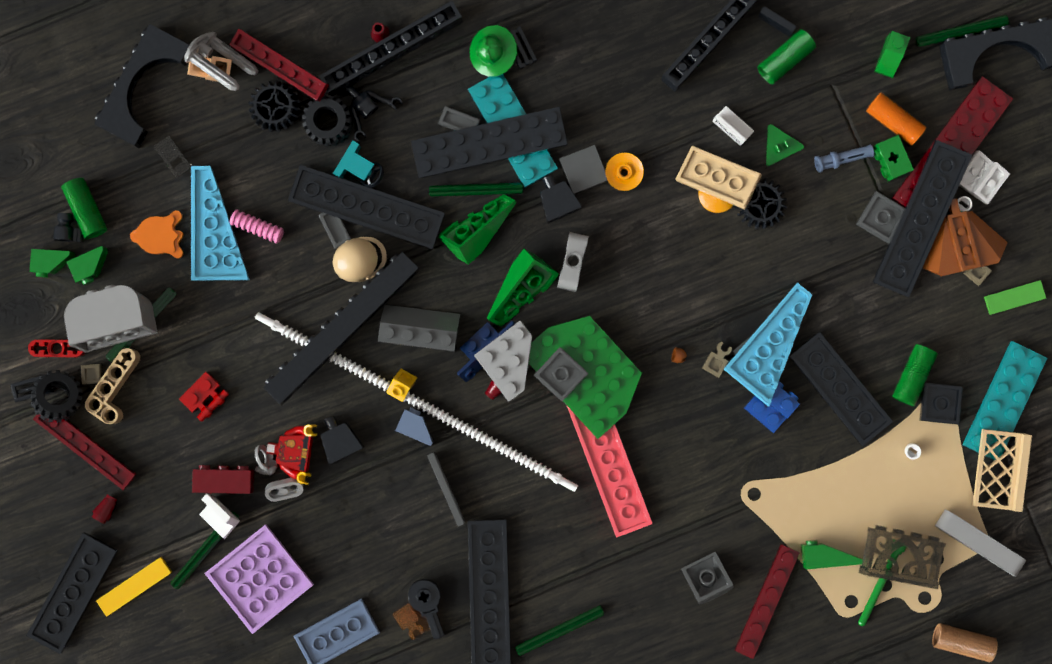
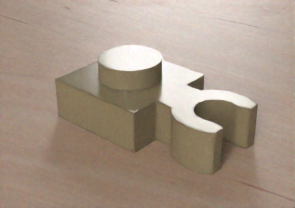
(715, 362)

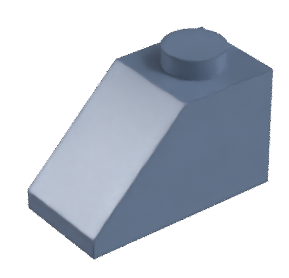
(414, 426)

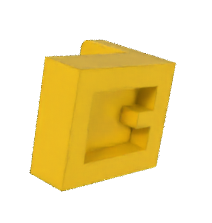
(401, 385)

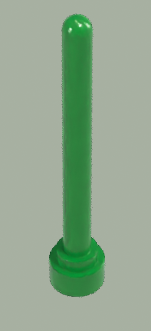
(877, 589)

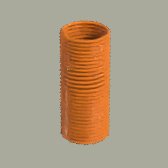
(895, 119)

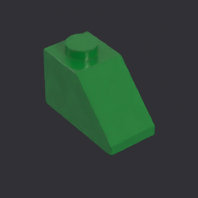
(892, 54)
(48, 261)
(88, 265)

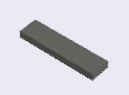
(447, 491)

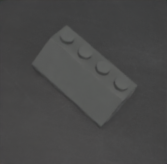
(419, 328)

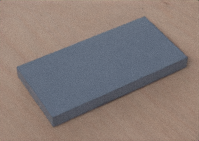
(337, 633)

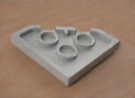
(508, 360)

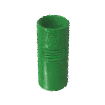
(783, 58)
(82, 202)
(915, 375)

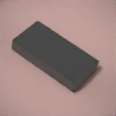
(457, 120)
(335, 229)

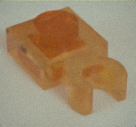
(406, 618)

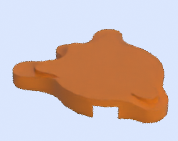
(159, 235)

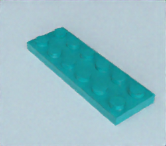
(499, 102)
(1006, 397)

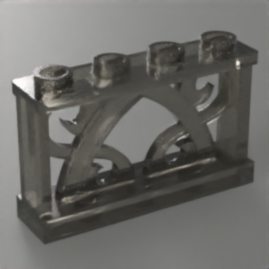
(879, 567)

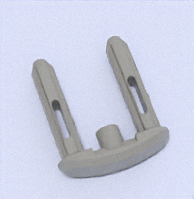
(203, 46)

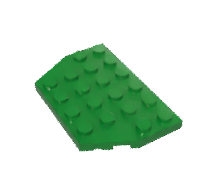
(611, 377)

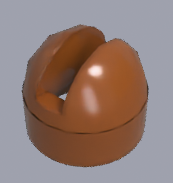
(678, 355)

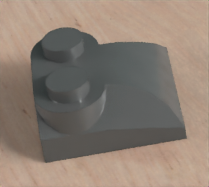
(707, 578)

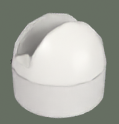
(967, 201)
(910, 454)

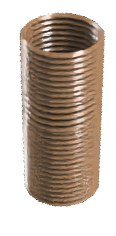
(964, 642)

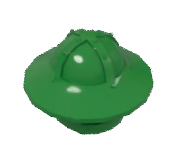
(493, 51)

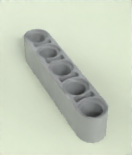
(980, 543)

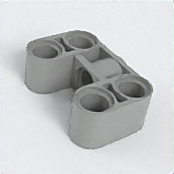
(570, 274)

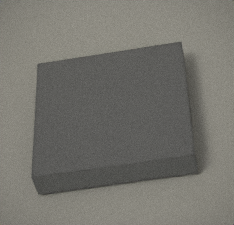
(583, 169)
(881, 217)
(561, 374)

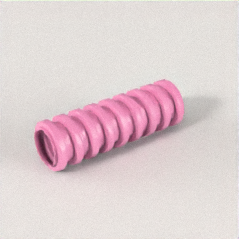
(256, 226)

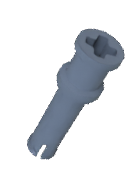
(835, 159)

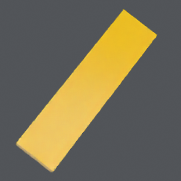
(134, 586)

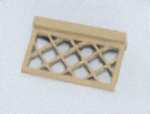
(1017, 476)

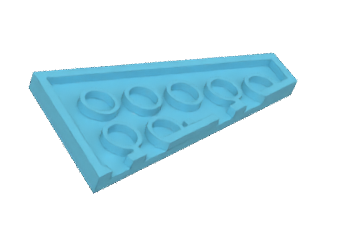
(213, 242)
(766, 352)

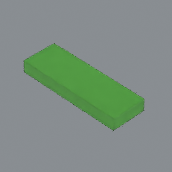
(1015, 297)

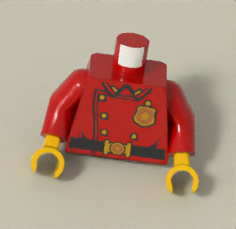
(294, 451)

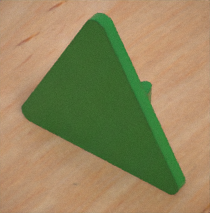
(780, 145)

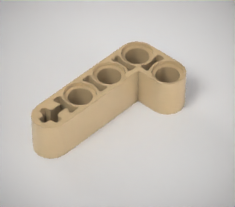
(115, 383)

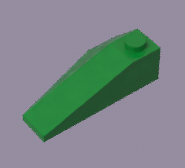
(473, 234)
(524, 281)

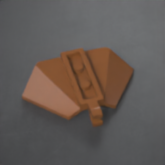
(963, 244)

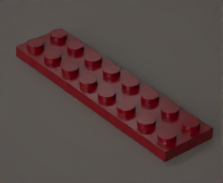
(964, 129)

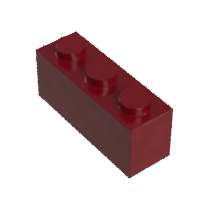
(223, 480)

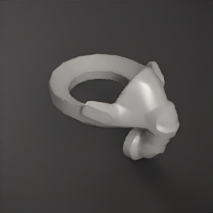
(269, 465)

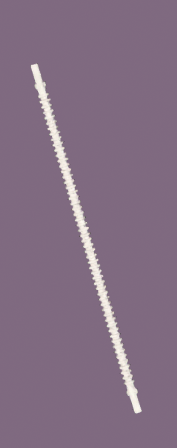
(555, 477)

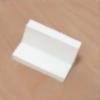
(733, 125)
(218, 516)

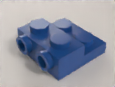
(780, 409)

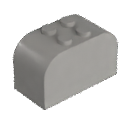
(108, 318)

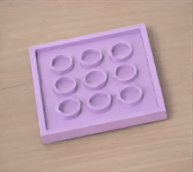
(259, 578)

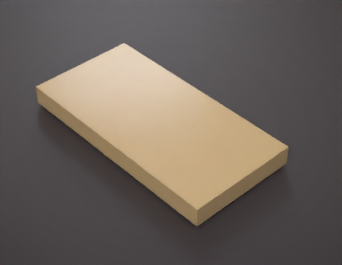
(718, 177)

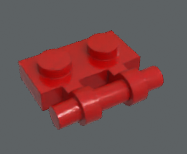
(200, 392)

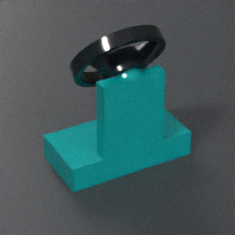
(358, 166)

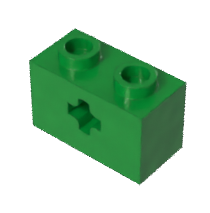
(892, 148)

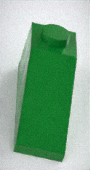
(819, 555)

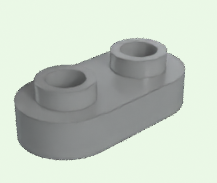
(285, 488)

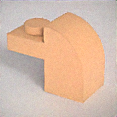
(222, 63)

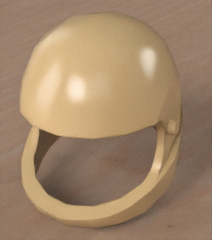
(358, 259)

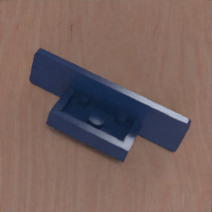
(476, 343)

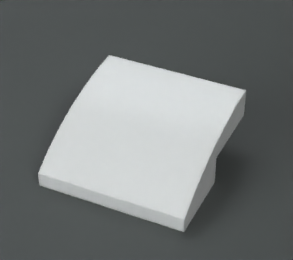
(983, 177)

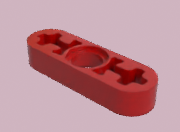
(43, 353)

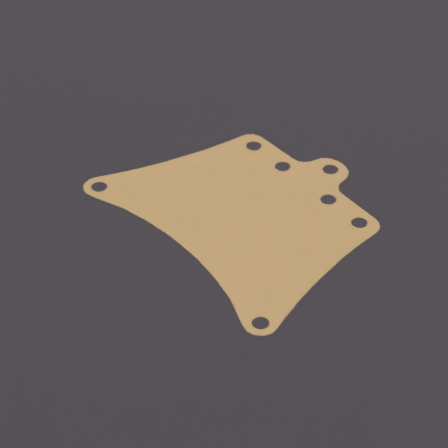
(869, 490)

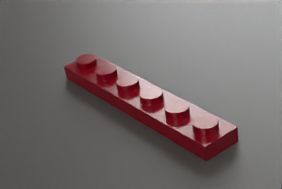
(279, 65)
(89, 451)
(767, 601)

